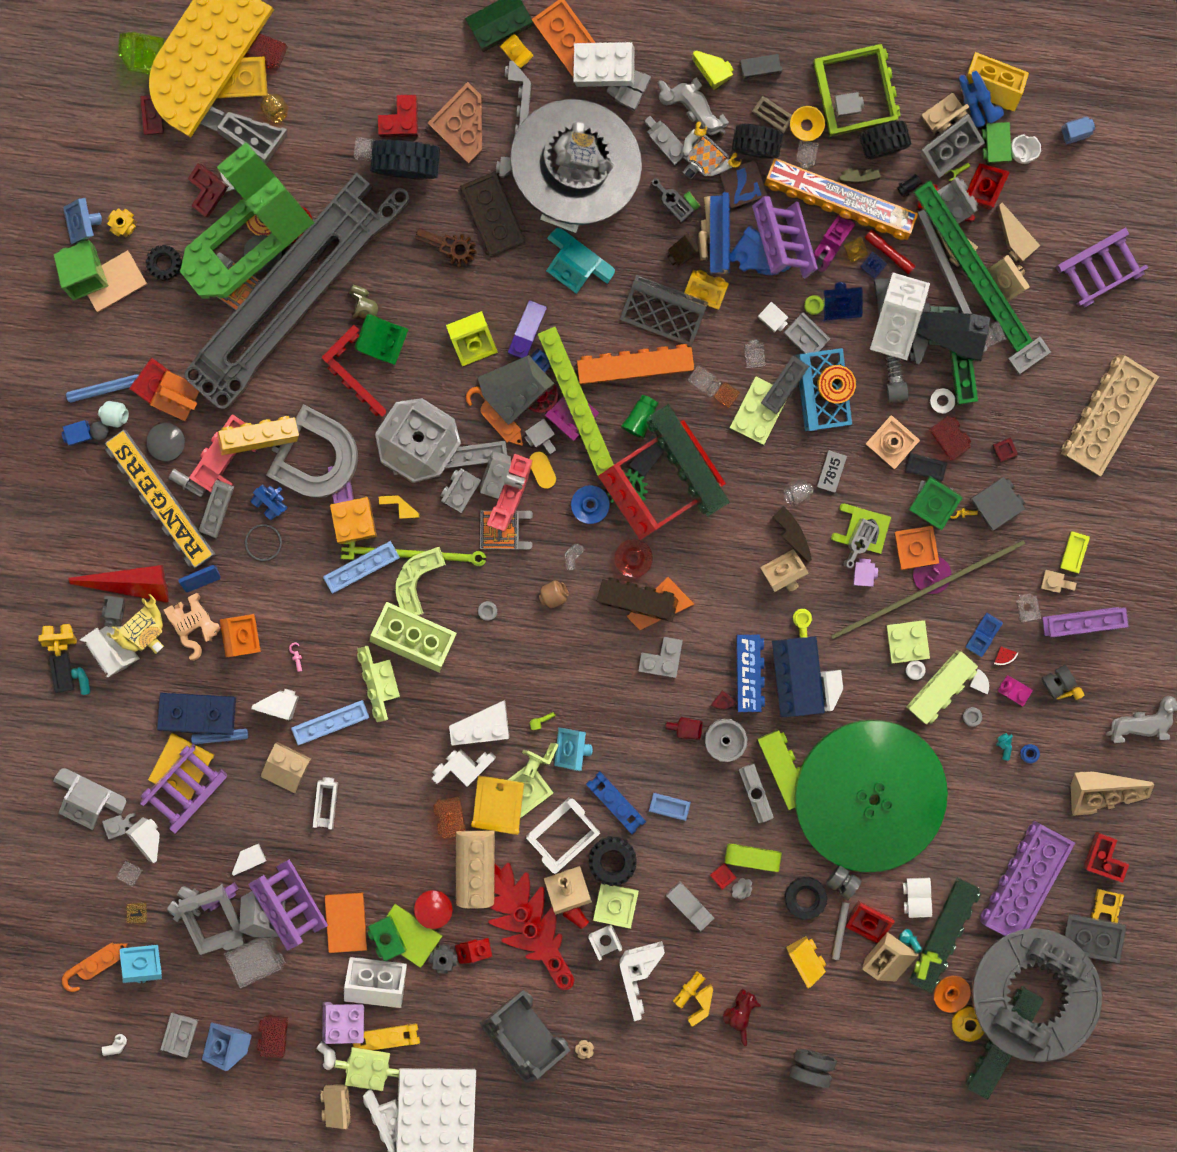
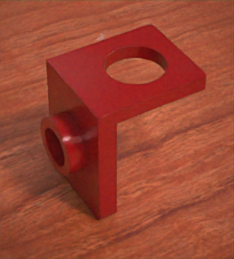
(474, 951)

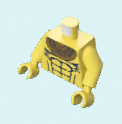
(141, 629)

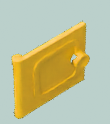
(171, 755)
(496, 808)

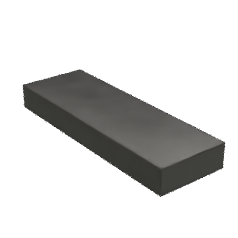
(785, 384)

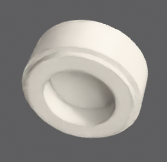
(915, 670)

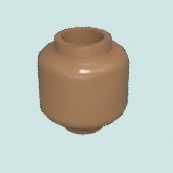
(553, 594)

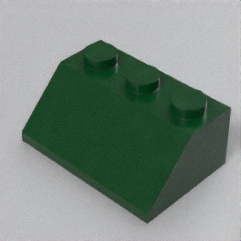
(498, 22)

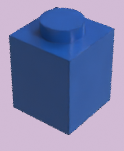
(77, 433)

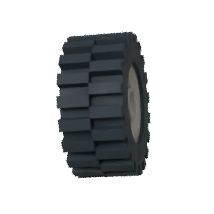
(405, 159)

